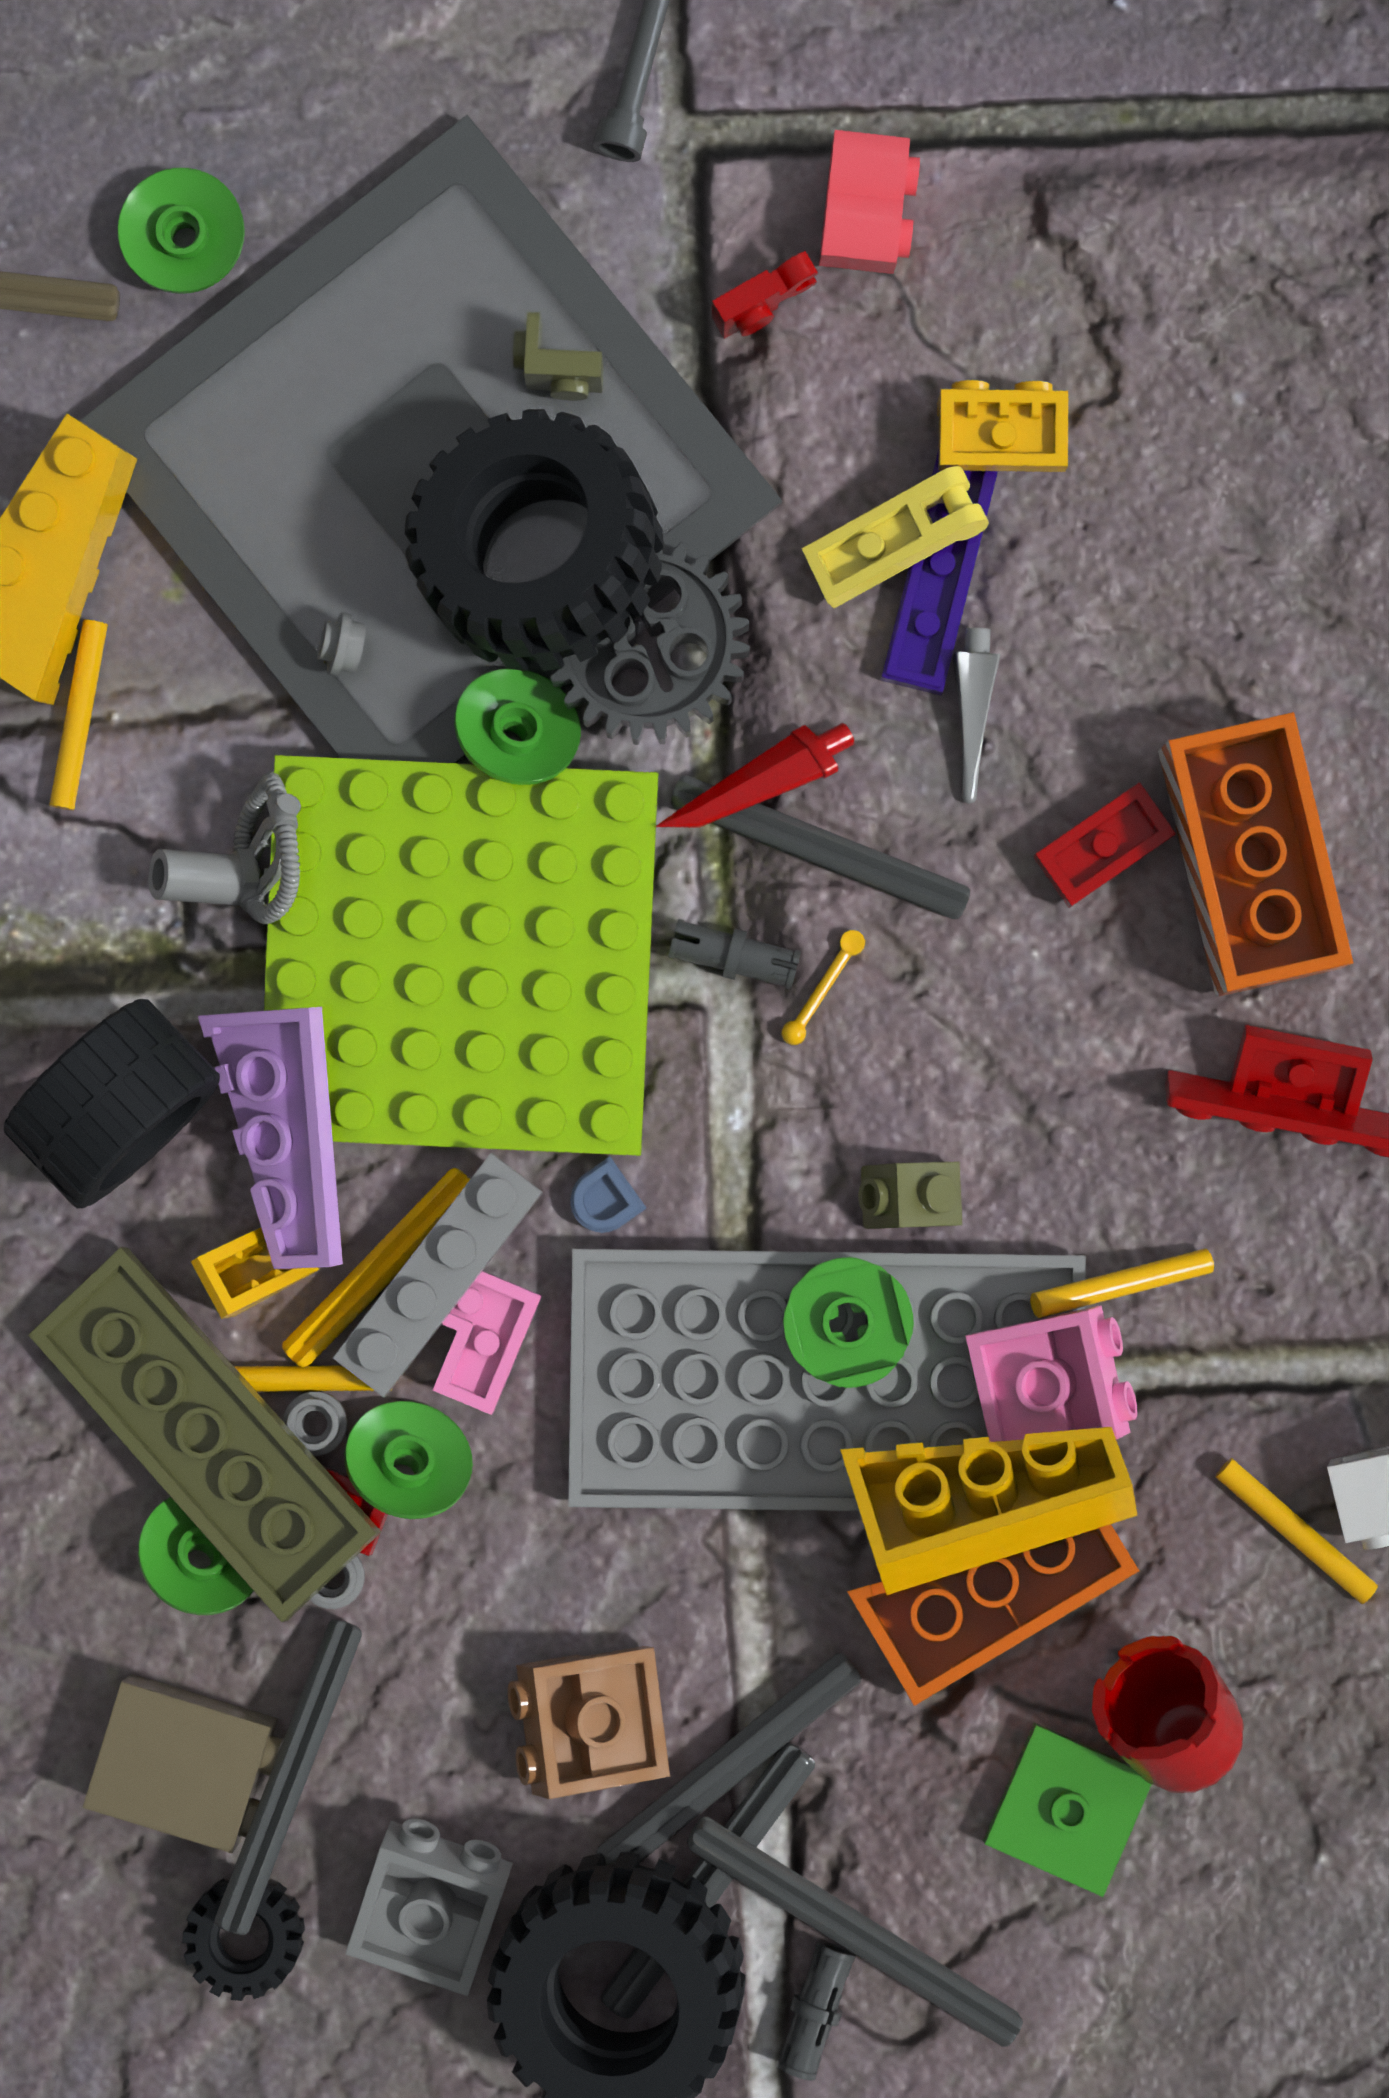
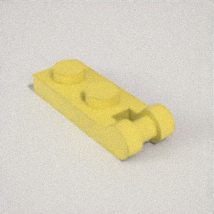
(894, 536)

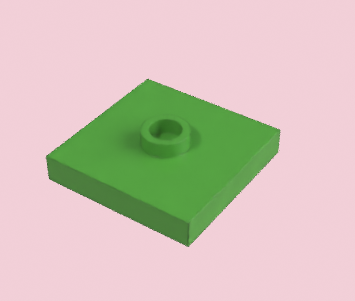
(1067, 1809)

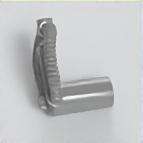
(237, 876)

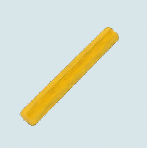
(372, 1273)

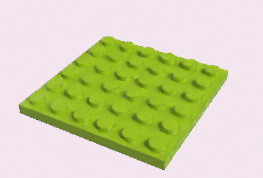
(472, 951)

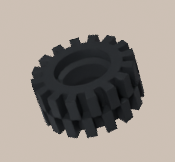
(241, 1976)

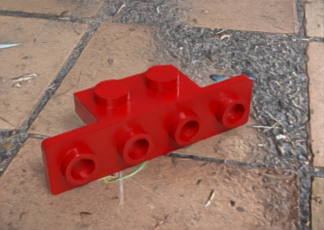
(1291, 1087)

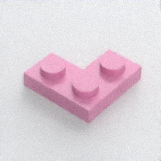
(489, 1335)

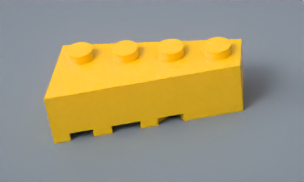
(52, 552)
(984, 1500)

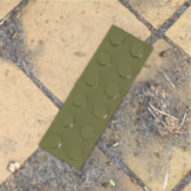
(204, 1434)

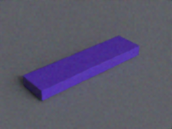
(935, 602)

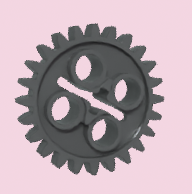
(698, 619)

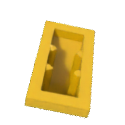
(243, 1274)

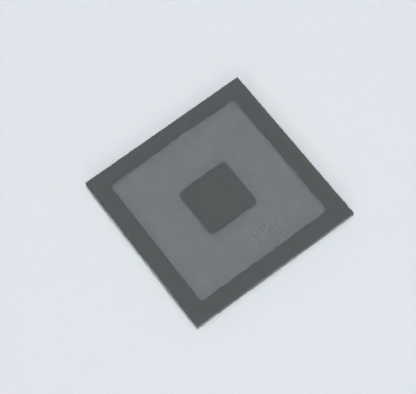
(318, 396)

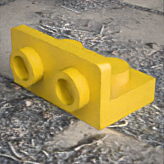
(1003, 427)

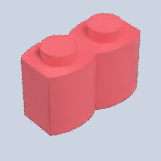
(866, 200)

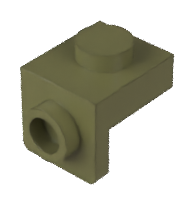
(563, 372)
(910, 1195)

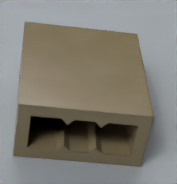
(182, 1763)

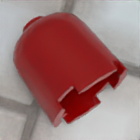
(1169, 1715)

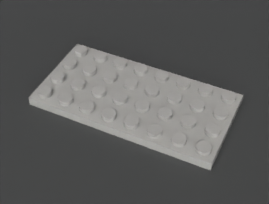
(701, 1406)

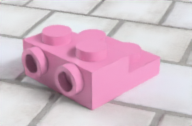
(1052, 1376)

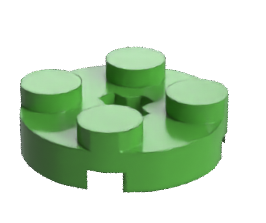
(879, 1342)

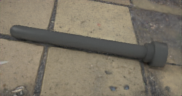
(622, 131)

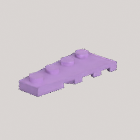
(281, 1104)

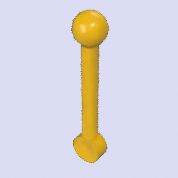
(851, 944)

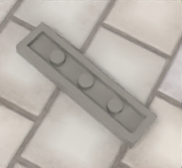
(437, 1275)

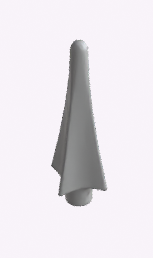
(975, 681)

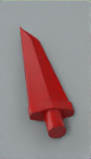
(785, 766)

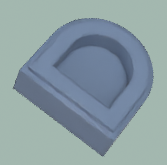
(604, 1198)

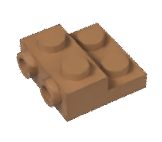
(589, 1722)

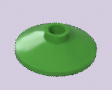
(170, 203)
(523, 705)
(413, 1437)
(166, 1568)

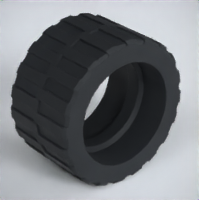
(111, 1102)

